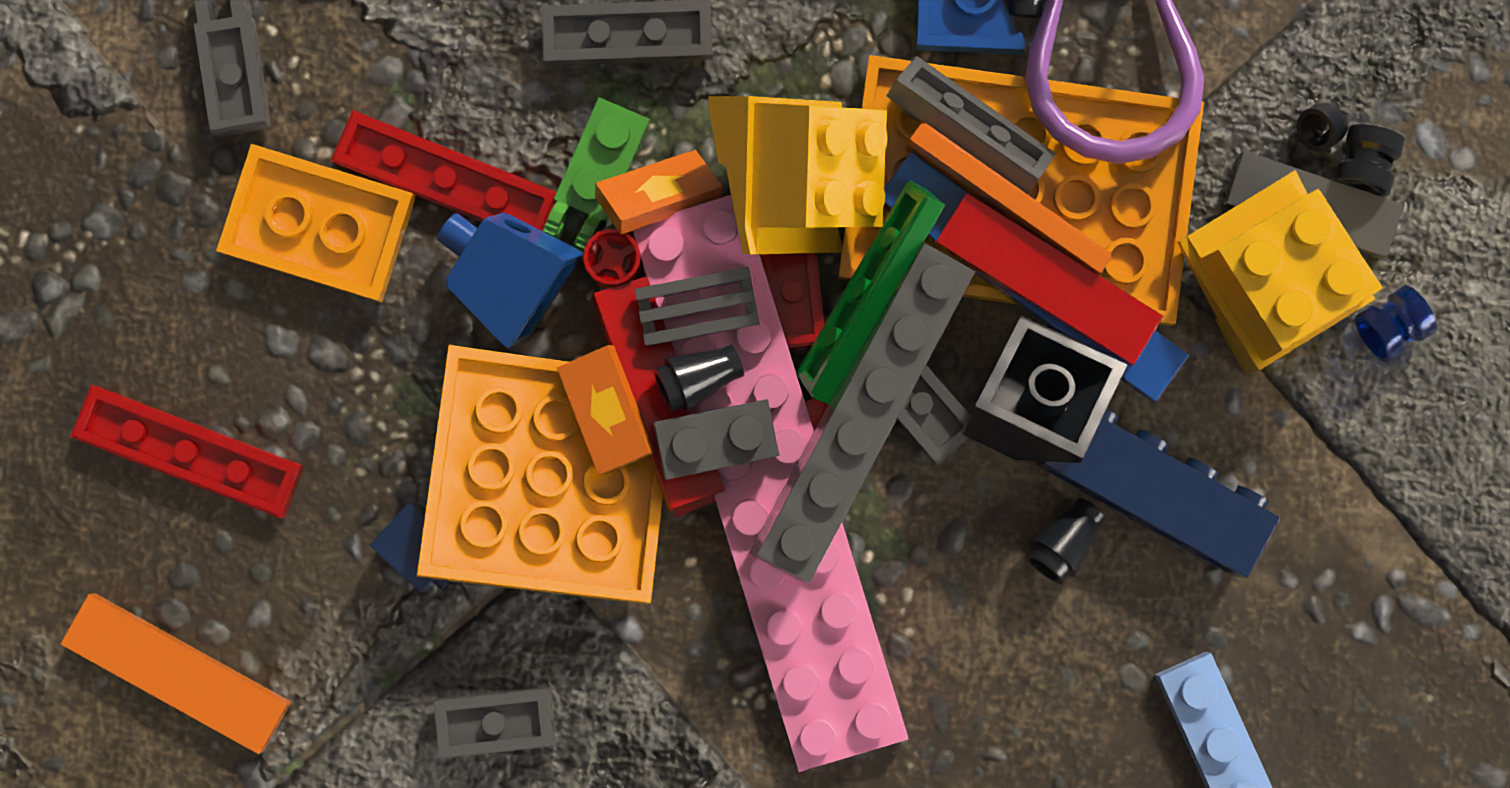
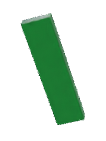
(869, 291)

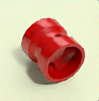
(609, 251)

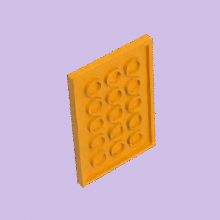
(1126, 208)

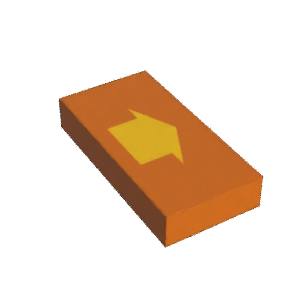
(657, 191)
(606, 410)

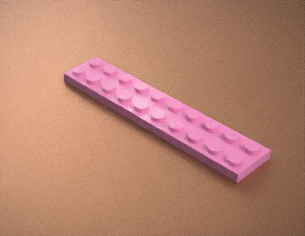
(814, 633)

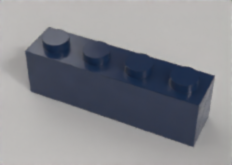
(1171, 496)

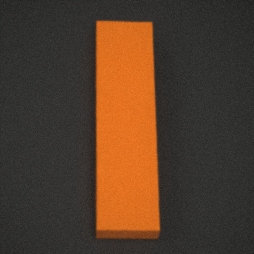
(1005, 197)
(176, 673)

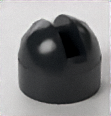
(1313, 117)

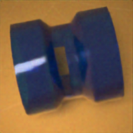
(1396, 323)

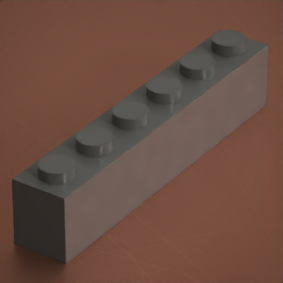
(861, 416)

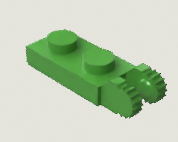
(604, 151)

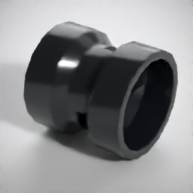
(1370, 158)

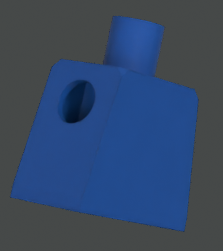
(506, 272)

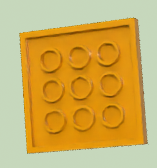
(521, 495)

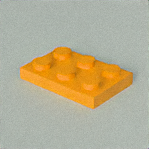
(316, 223)

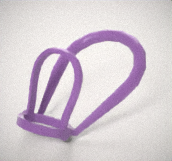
(1103, 148)

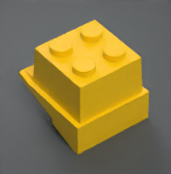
(799, 170)
(1278, 271)

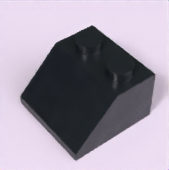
(1044, 396)

